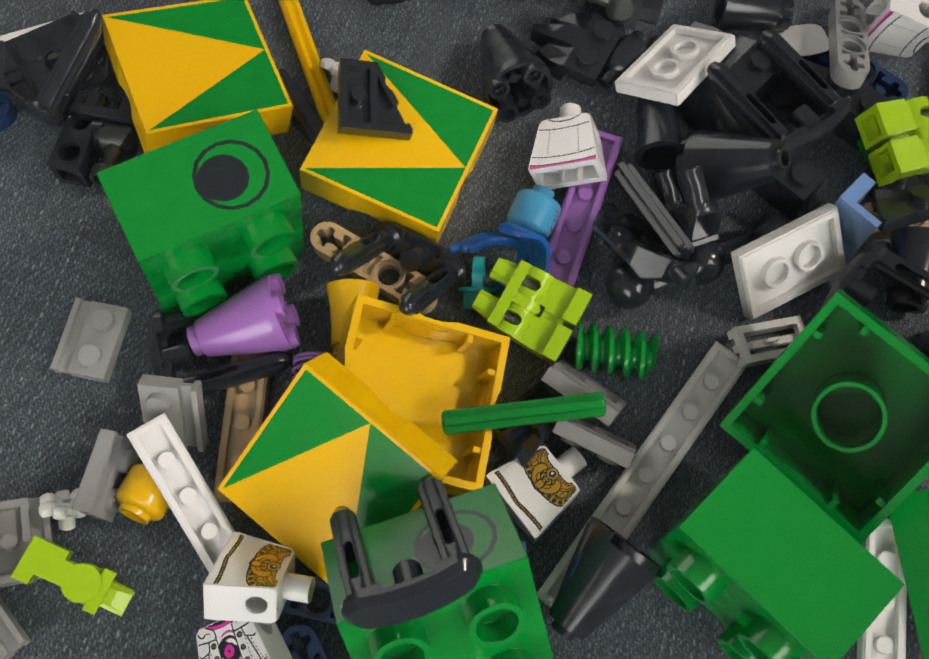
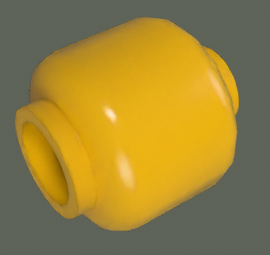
(140, 496)

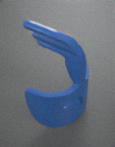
(526, 241)

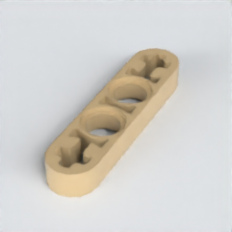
(370, 270)

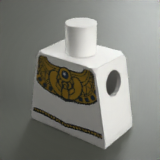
(539, 490)
(253, 581)

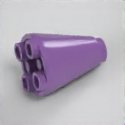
(248, 322)

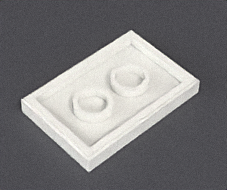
(675, 64)
(789, 261)

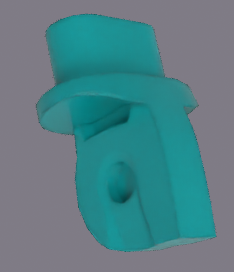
(478, 283)

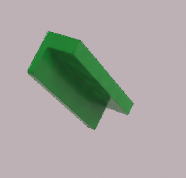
(911, 535)

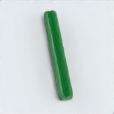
(523, 413)

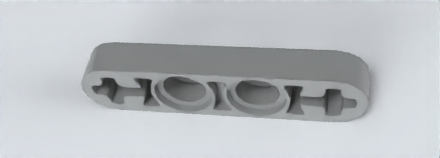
(848, 44)

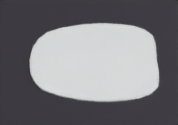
(806, 39)

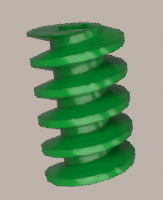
(615, 351)

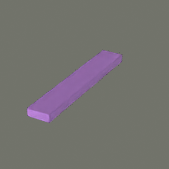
(576, 218)

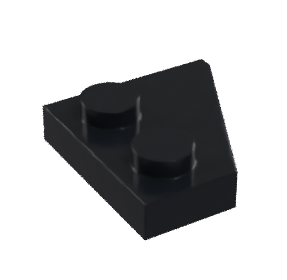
(367, 103)
(900, 203)
(524, 441)

